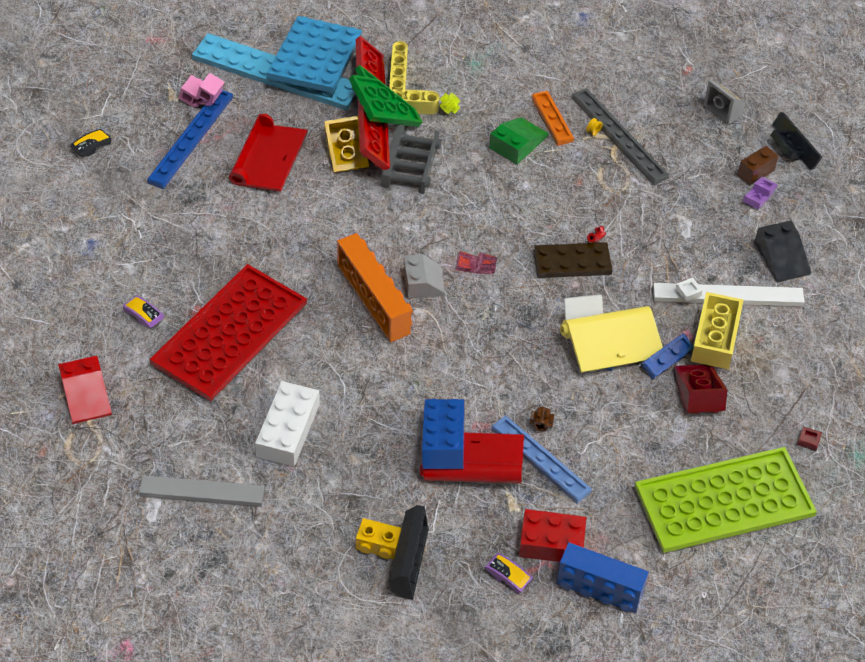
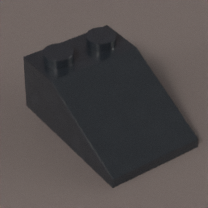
(783, 251)

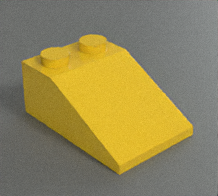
(344, 144)

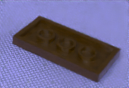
(573, 260)

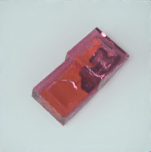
(476, 264)

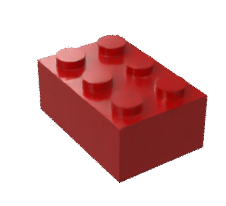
(548, 534)

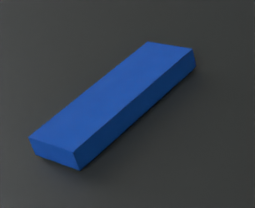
(667, 356)

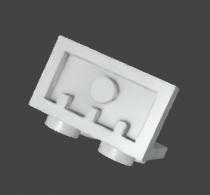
(583, 306)

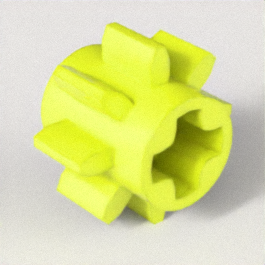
(450, 103)

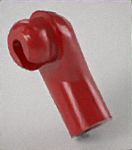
(594, 238)

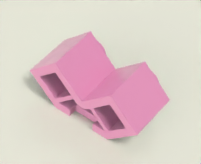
(199, 92)

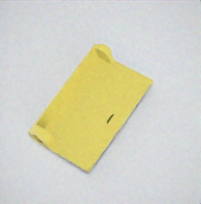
(603, 336)

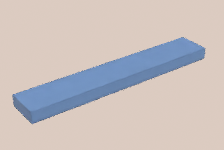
(545, 462)

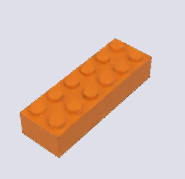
(374, 287)

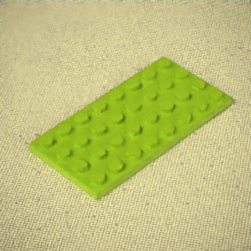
(724, 499)

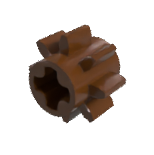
(542, 419)

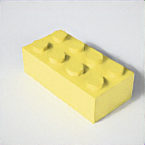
(717, 330)

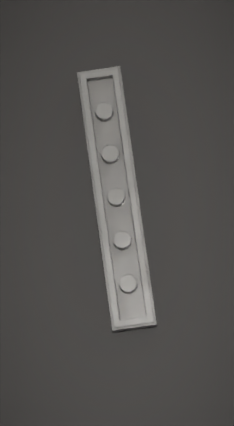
(202, 491)

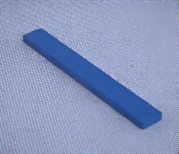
(188, 141)

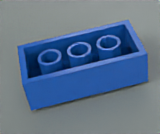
(443, 434)
(602, 577)

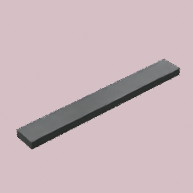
(620, 137)

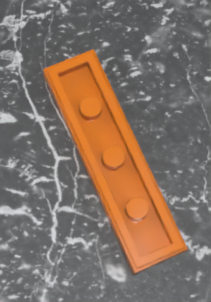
(552, 118)

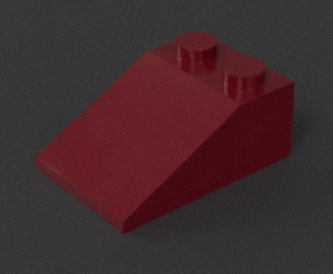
(700, 388)

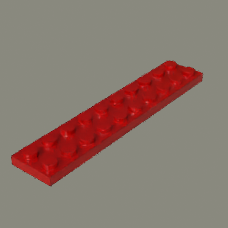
(372, 135)

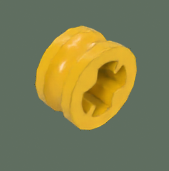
(594, 126)

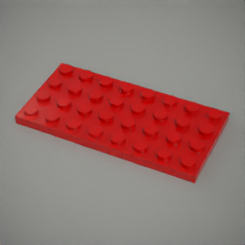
(228, 332)

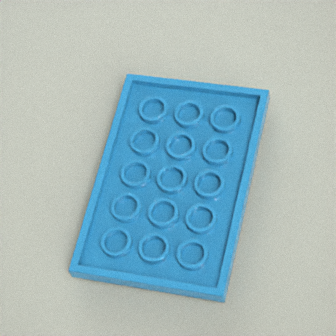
(314, 54)

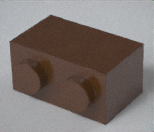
(757, 165)

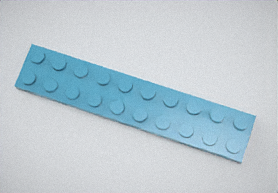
(256, 63)

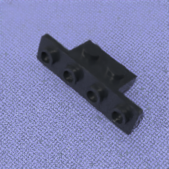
(793, 142)

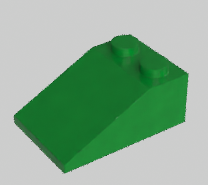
(516, 139)

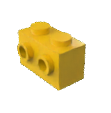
(378, 538)

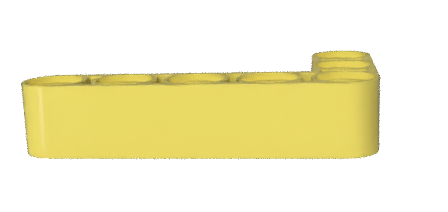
(423, 101)

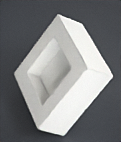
(689, 289)

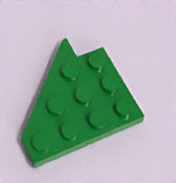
(381, 102)

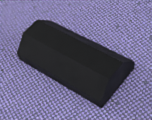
(409, 552)

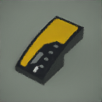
(87, 143)

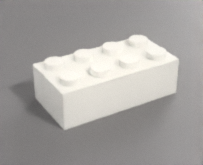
(287, 423)

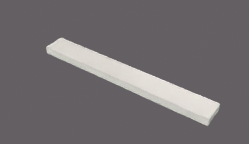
(750, 294)

